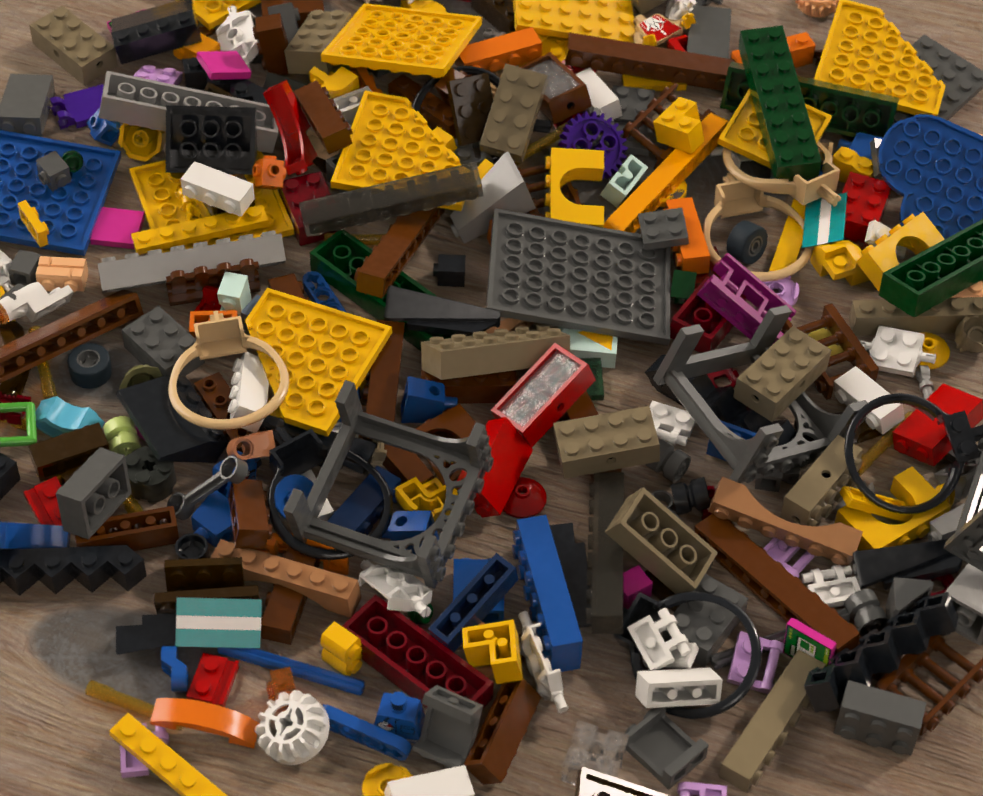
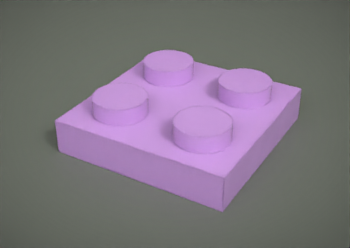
(165, 75)

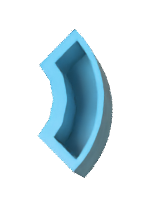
(59, 417)

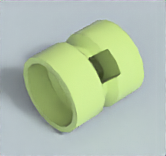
(121, 435)

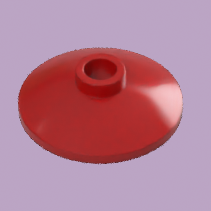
(526, 504)

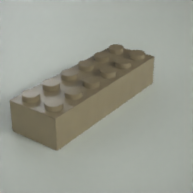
(489, 352)

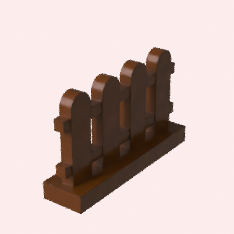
(188, 287)

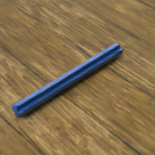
(298, 668)

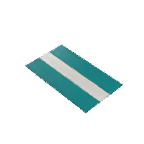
(824, 222)
(218, 622)

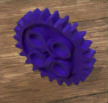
(576, 134)

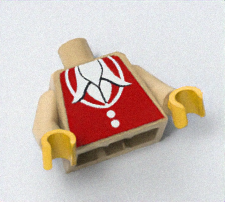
(658, 29)

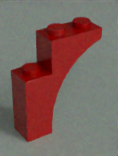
(292, 127)

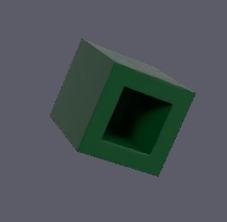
(682, 286)

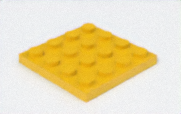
(745, 136)

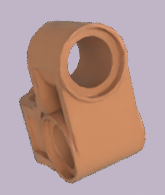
(253, 445)

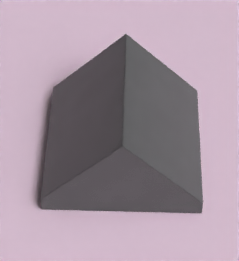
(905, 593)

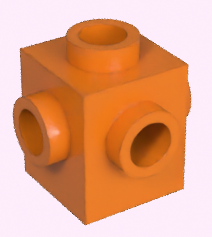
(269, 173)

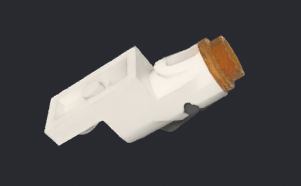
(32, 301)

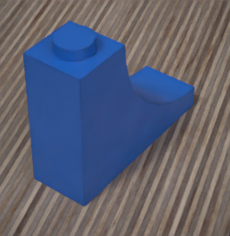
(30, 536)

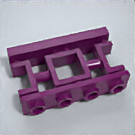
(725, 296)

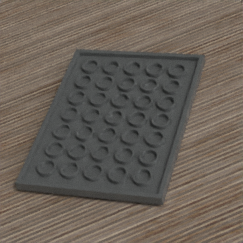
(578, 277)

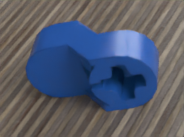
(174, 668)

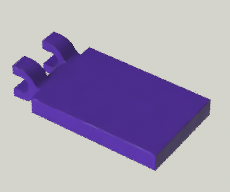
(77, 106)

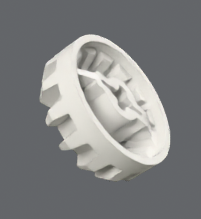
(300, 728)

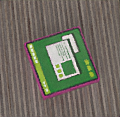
(807, 640)

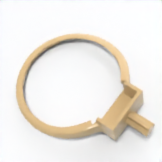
(799, 188)
(736, 199)
(218, 339)

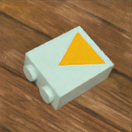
(593, 345)

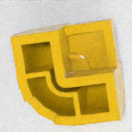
(336, 83)
(839, 261)
(419, 497)

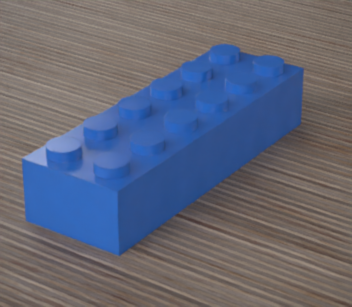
(547, 593)

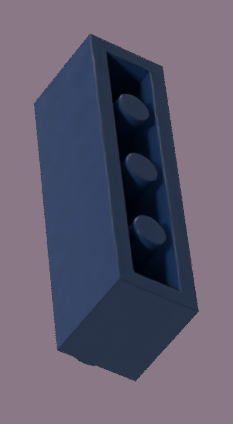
(365, 504)
(474, 602)

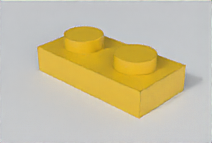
(31, 220)

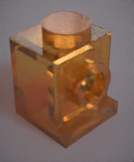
(280, 682)

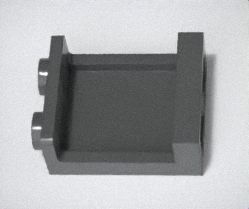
(448, 727)
(664, 747)

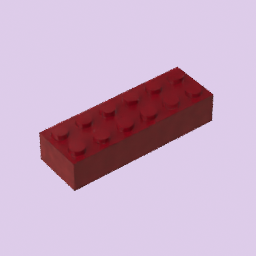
(412, 656)

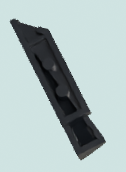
(359, 446)

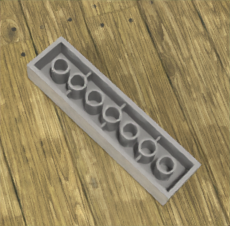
(144, 104)
(154, 267)

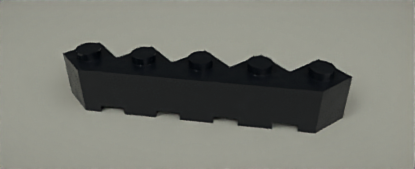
(242, 88)
(724, 404)
(62, 565)
(881, 650)

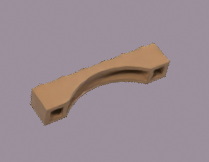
(831, 541)
(328, 589)

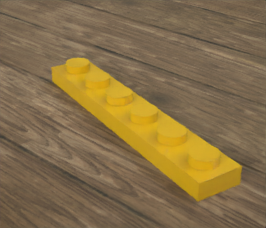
(199, 230)
(161, 759)

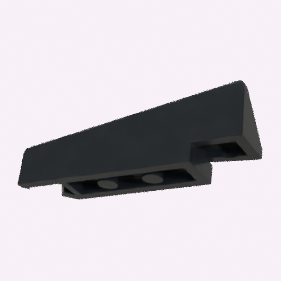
(437, 314)
(907, 561)
(574, 567)
(154, 632)

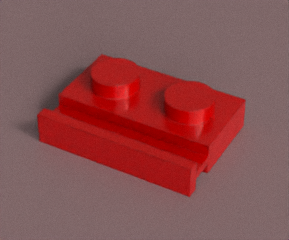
(44, 502)
(213, 679)

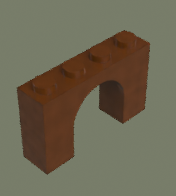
(452, 423)

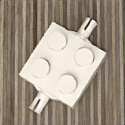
(898, 350)

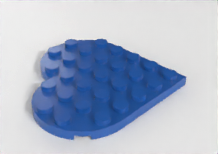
(935, 171)

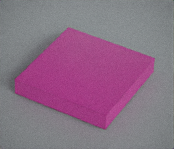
(223, 65)
(115, 227)

